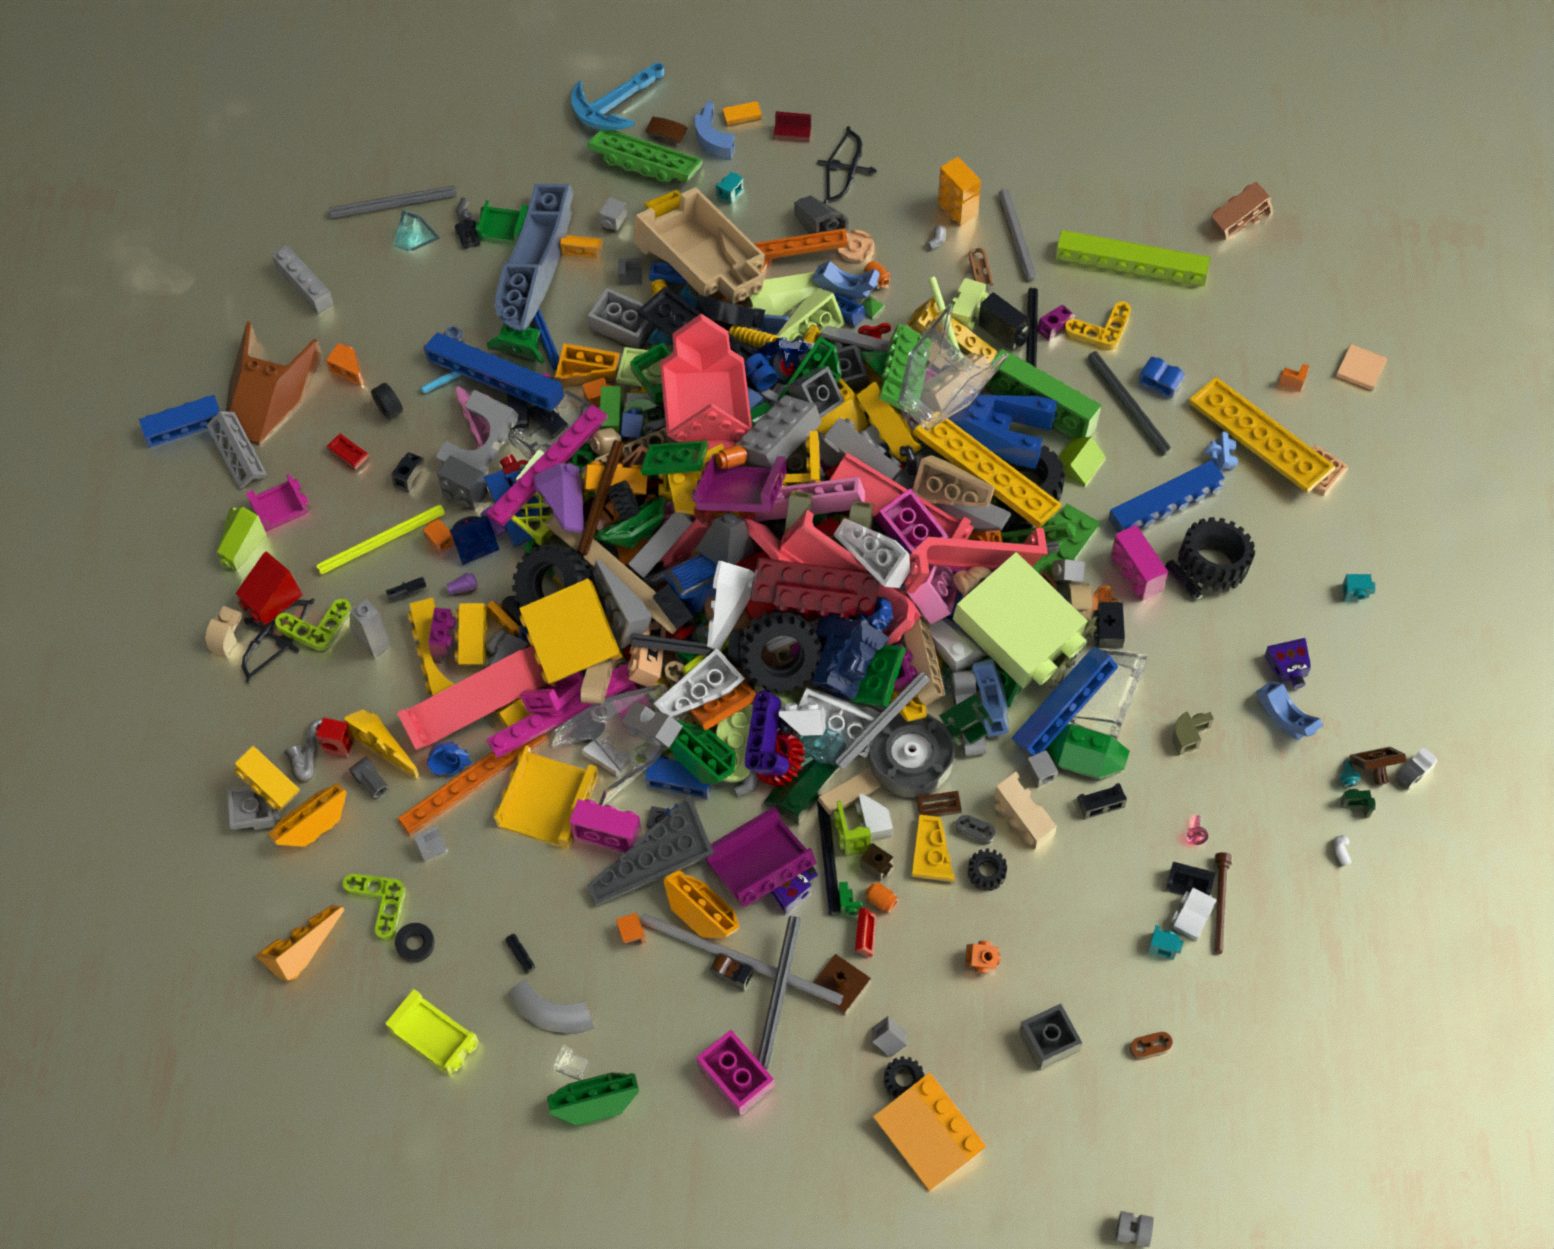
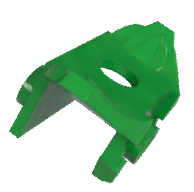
(517, 342)

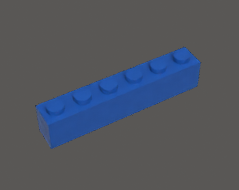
(1167, 498)
(1065, 702)

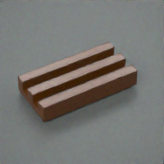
(940, 796)

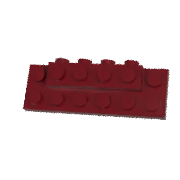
(814, 588)

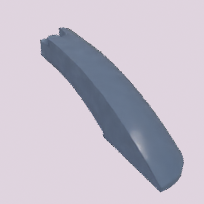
(535, 255)

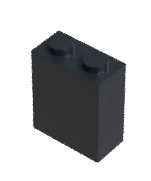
(1003, 321)

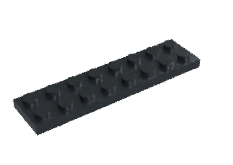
(670, 313)

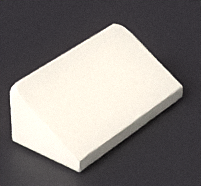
(596, 755)

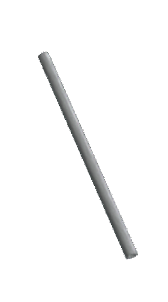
(757, 965)

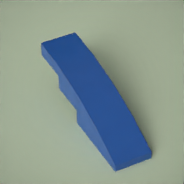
(498, 487)

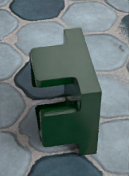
(967, 719)

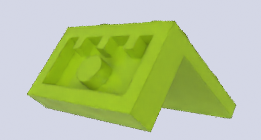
(852, 841)

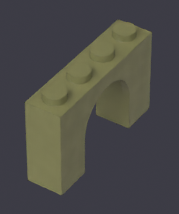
(800, 501)

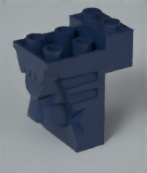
(846, 653)

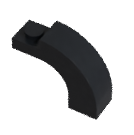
(730, 312)

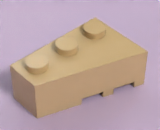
(1023, 812)

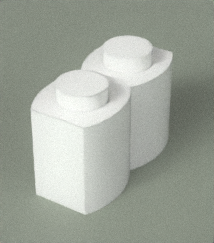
(1194, 913)

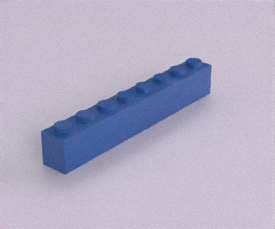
(494, 371)

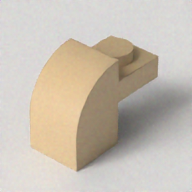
(1081, 598)
(220, 631)

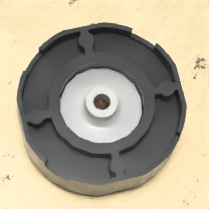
(912, 756)

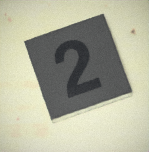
(656, 815)

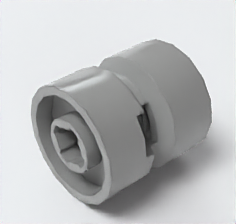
(1143, 1229)

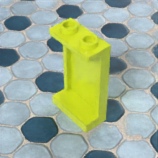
(431, 1033)

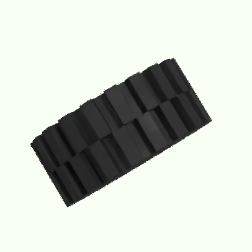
(1221, 537)

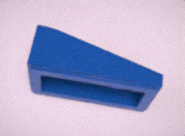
(857, 311)

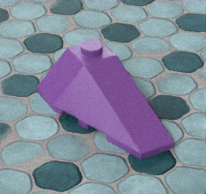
(563, 492)

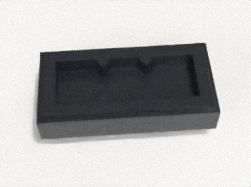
(549, 421)

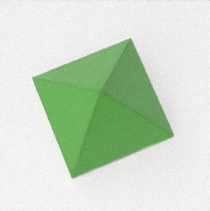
(872, 306)

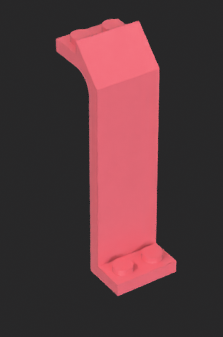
(883, 491)
(810, 546)
(969, 554)
(472, 698)

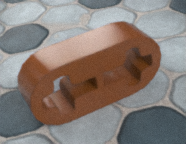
(1149, 1040)

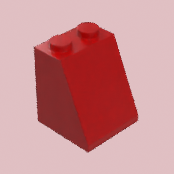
(267, 590)

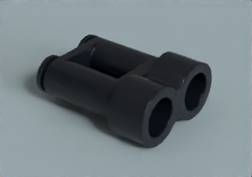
(467, 228)

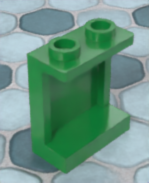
(500, 224)

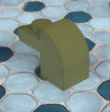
(1186, 731)

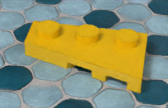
(931, 851)

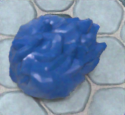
(881, 615)
(447, 758)

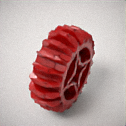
(792, 749)

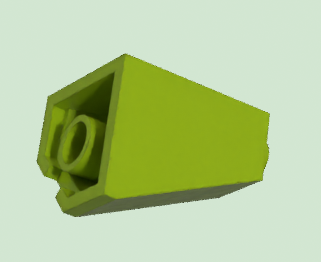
(240, 537)

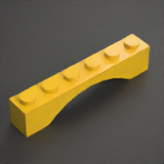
(422, 615)

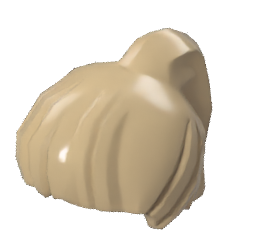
(970, 579)

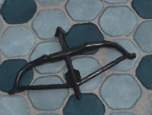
(836, 164)
(281, 641)

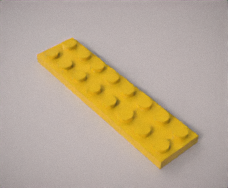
(1262, 434)
(979, 461)

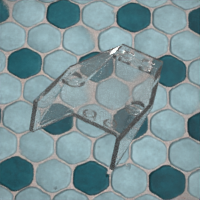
(940, 377)
(604, 726)

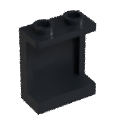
(675, 608)

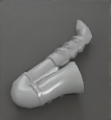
(301, 762)

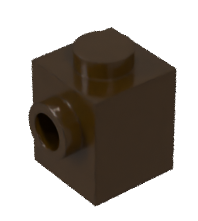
(877, 862)

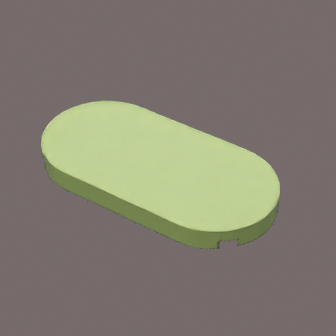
(735, 733)

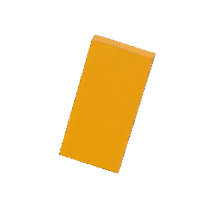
(742, 113)

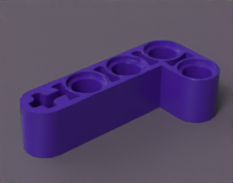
(762, 737)

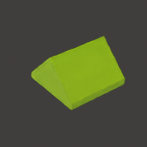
(1081, 459)

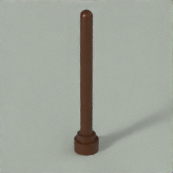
(1223, 861)

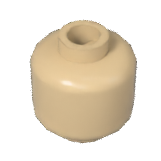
(603, 439)

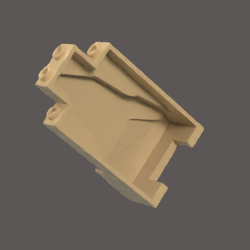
(702, 247)

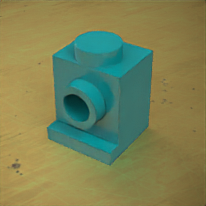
(730, 187)
(1358, 586)
(1165, 943)

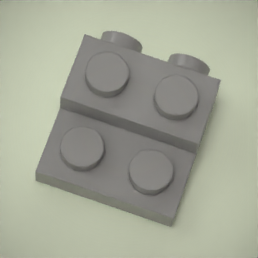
(249, 809)

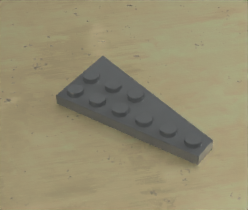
(664, 849)

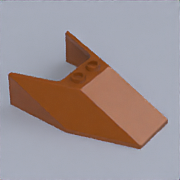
(268, 392)

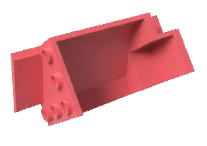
(705, 386)

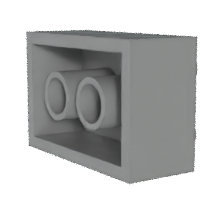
(619, 319)

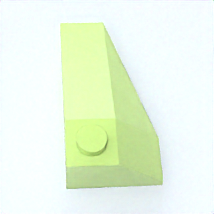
(783, 293)
(817, 310)

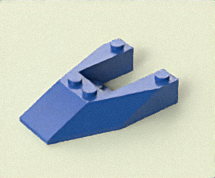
(989, 423)

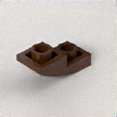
(665, 128)

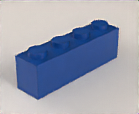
(179, 421)

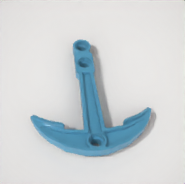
(593, 113)

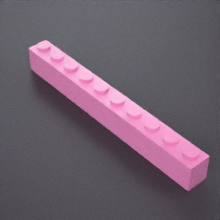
(827, 498)

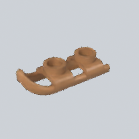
(978, 265)

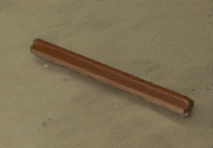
(600, 497)

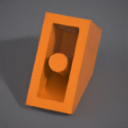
(345, 363)

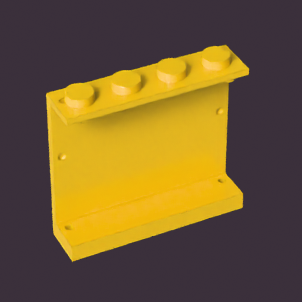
(569, 631)
(543, 798)

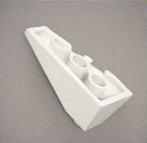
(876, 552)

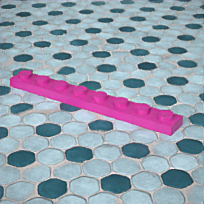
(558, 453)
(541, 722)

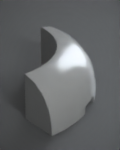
(550, 1015)

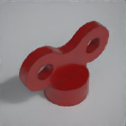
(875, 331)
(511, 465)

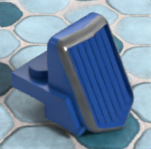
(693, 580)

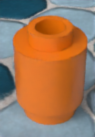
(884, 277)
(731, 457)
(881, 897)

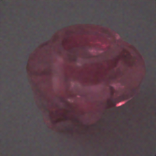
(1197, 834)

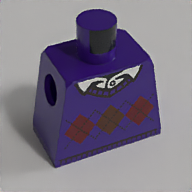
(1289, 661)
(794, 891)

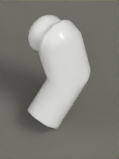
(1340, 850)

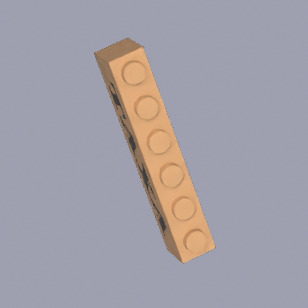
(647, 662)

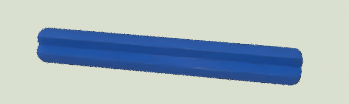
(546, 340)

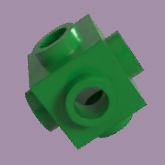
(578, 457)

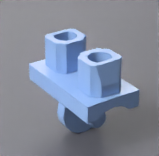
(1220, 451)

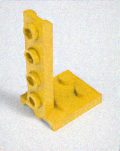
(965, 338)
(812, 463)

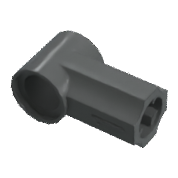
(366, 773)

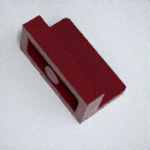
(792, 127)

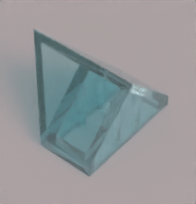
(413, 232)

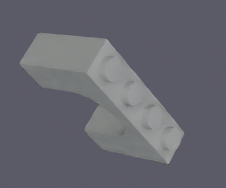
(501, 420)

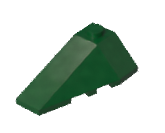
(800, 795)

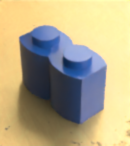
(1161, 376)

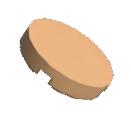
(859, 247)

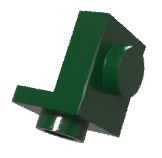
(1358, 798)

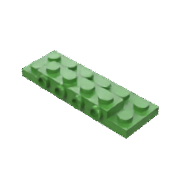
(644, 156)
(901, 345)
(1070, 548)

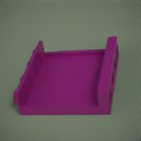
(739, 487)
(759, 857)

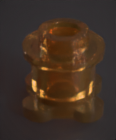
(1105, 594)

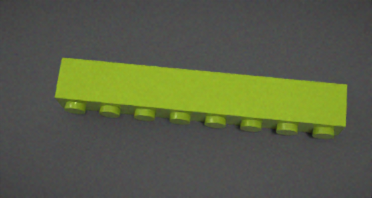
(1133, 257)

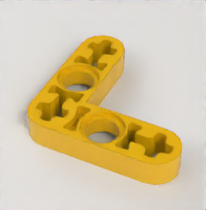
(1103, 334)

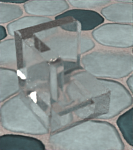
(571, 1064)

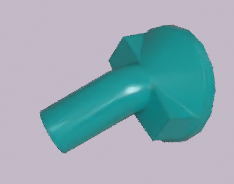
(1349, 778)

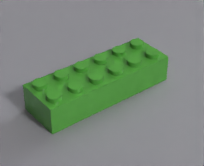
(1075, 412)

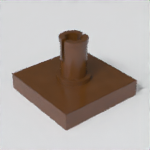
(1378, 760)
(843, 979)

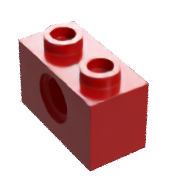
(335, 737)

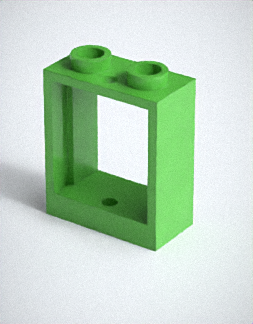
(613, 405)

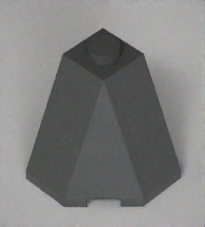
(818, 216)
(726, 540)

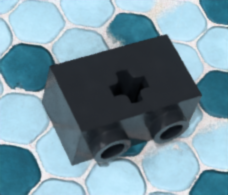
(1109, 614)

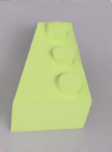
(968, 302)

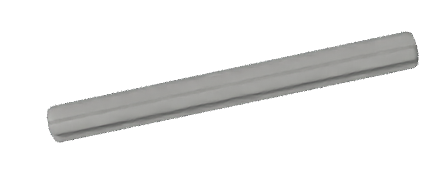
(1017, 234)
(882, 720)

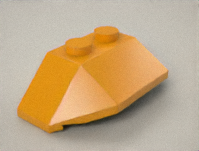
(310, 818)
(700, 906)

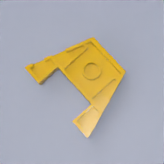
(684, 483)

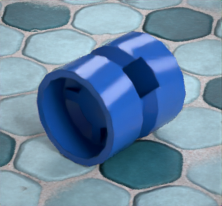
(760, 372)

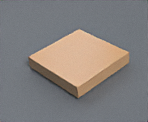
(1361, 367)

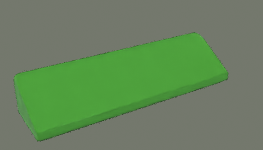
(1052, 532)

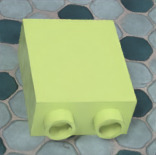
(1021, 622)

